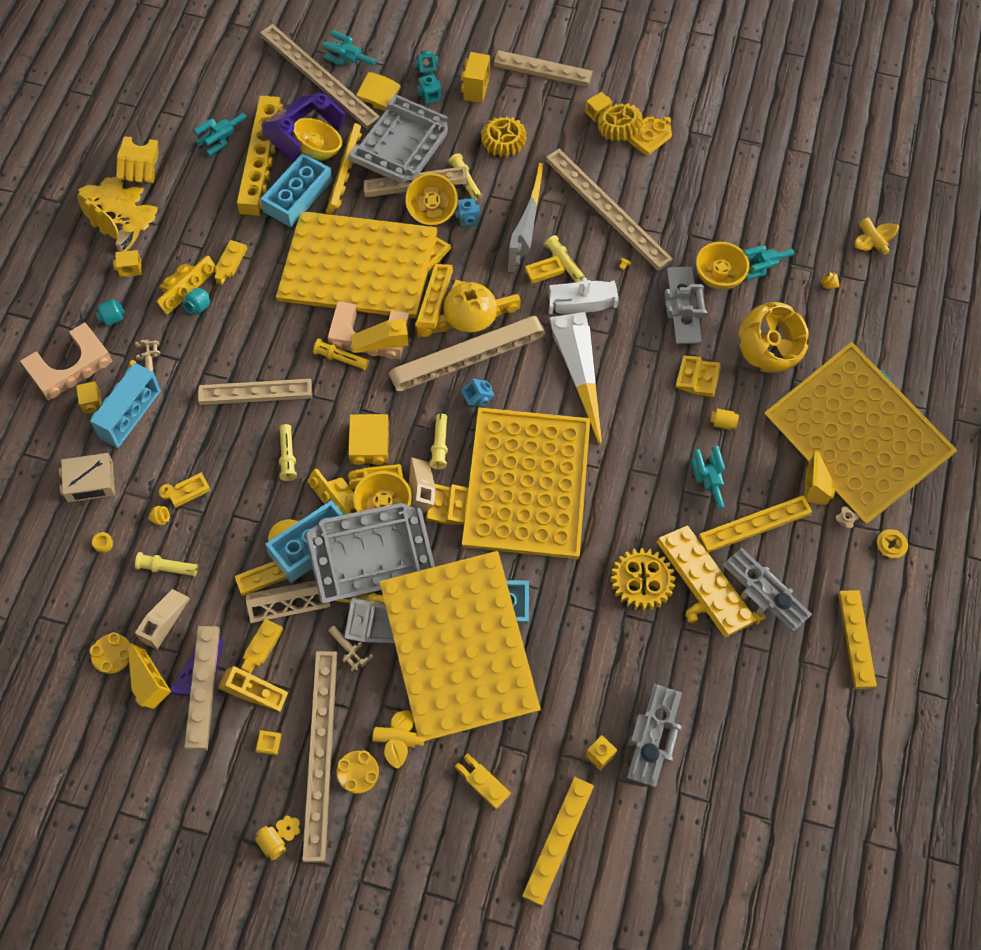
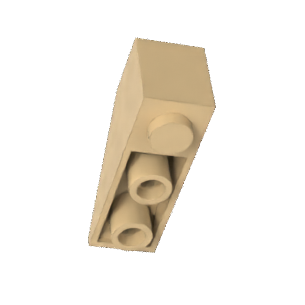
(421, 485)
(161, 619)

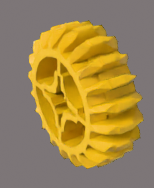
(620, 122)
(503, 136)

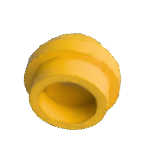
(830, 280)
(159, 515)

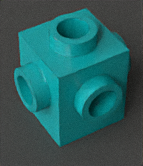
(433, 62)
(429, 88)

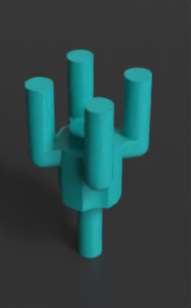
(346, 51)
(217, 132)
(763, 260)
(710, 474)

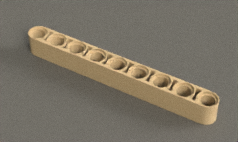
(466, 353)

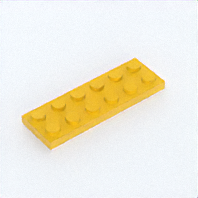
(706, 581)

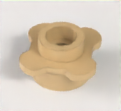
(843, 521)

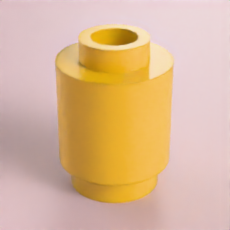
(724, 419)
(270, 842)

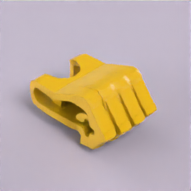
(137, 162)

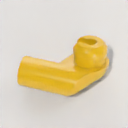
(692, 612)

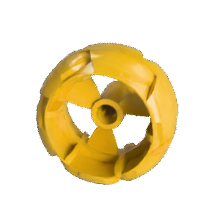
(755, 345)

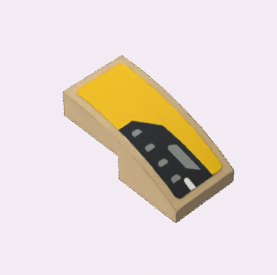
(126, 240)

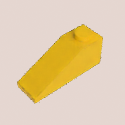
(381, 336)
(145, 678)
(252, 689)

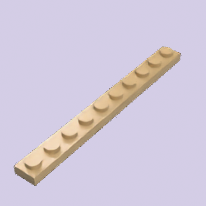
(320, 77)
(609, 210)
(320, 758)

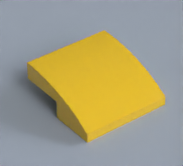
(378, 90)
(698, 376)
(448, 505)

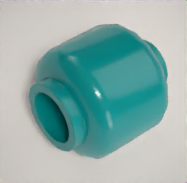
(196, 301)
(110, 312)

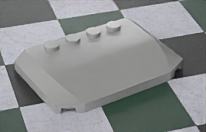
(401, 140)
(365, 547)

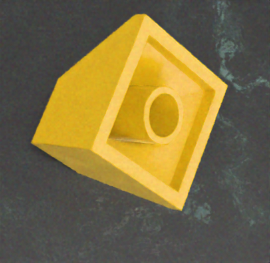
(818, 481)

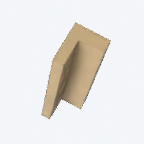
(282, 594)

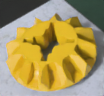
(889, 536)

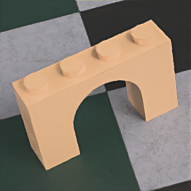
(342, 329)
(54, 382)

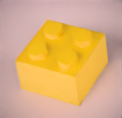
(475, 77)

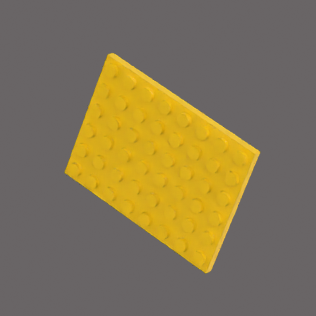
(358, 263)
(863, 430)
(527, 483)
(459, 646)

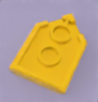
(652, 134)

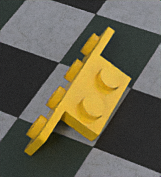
(183, 281)
(334, 490)

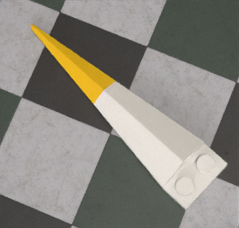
(574, 342)

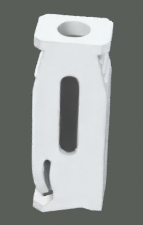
(582, 297)

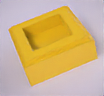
(268, 743)

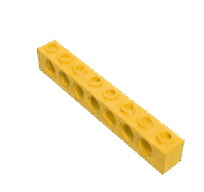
(258, 159)

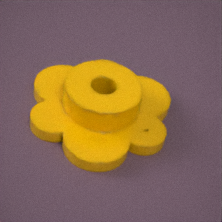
(282, 826)

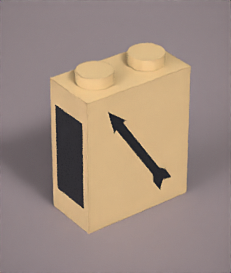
(87, 477)

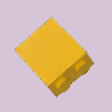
(368, 439)

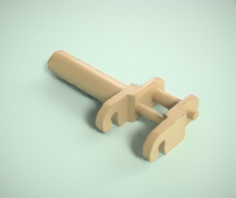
(147, 356)
(350, 649)

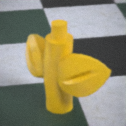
(875, 236)
(398, 738)

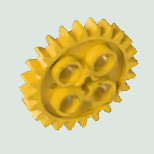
(661, 579)

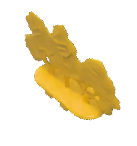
(115, 200)

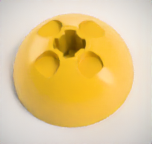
(317, 138)
(431, 190)
(722, 265)
(470, 307)
(379, 489)

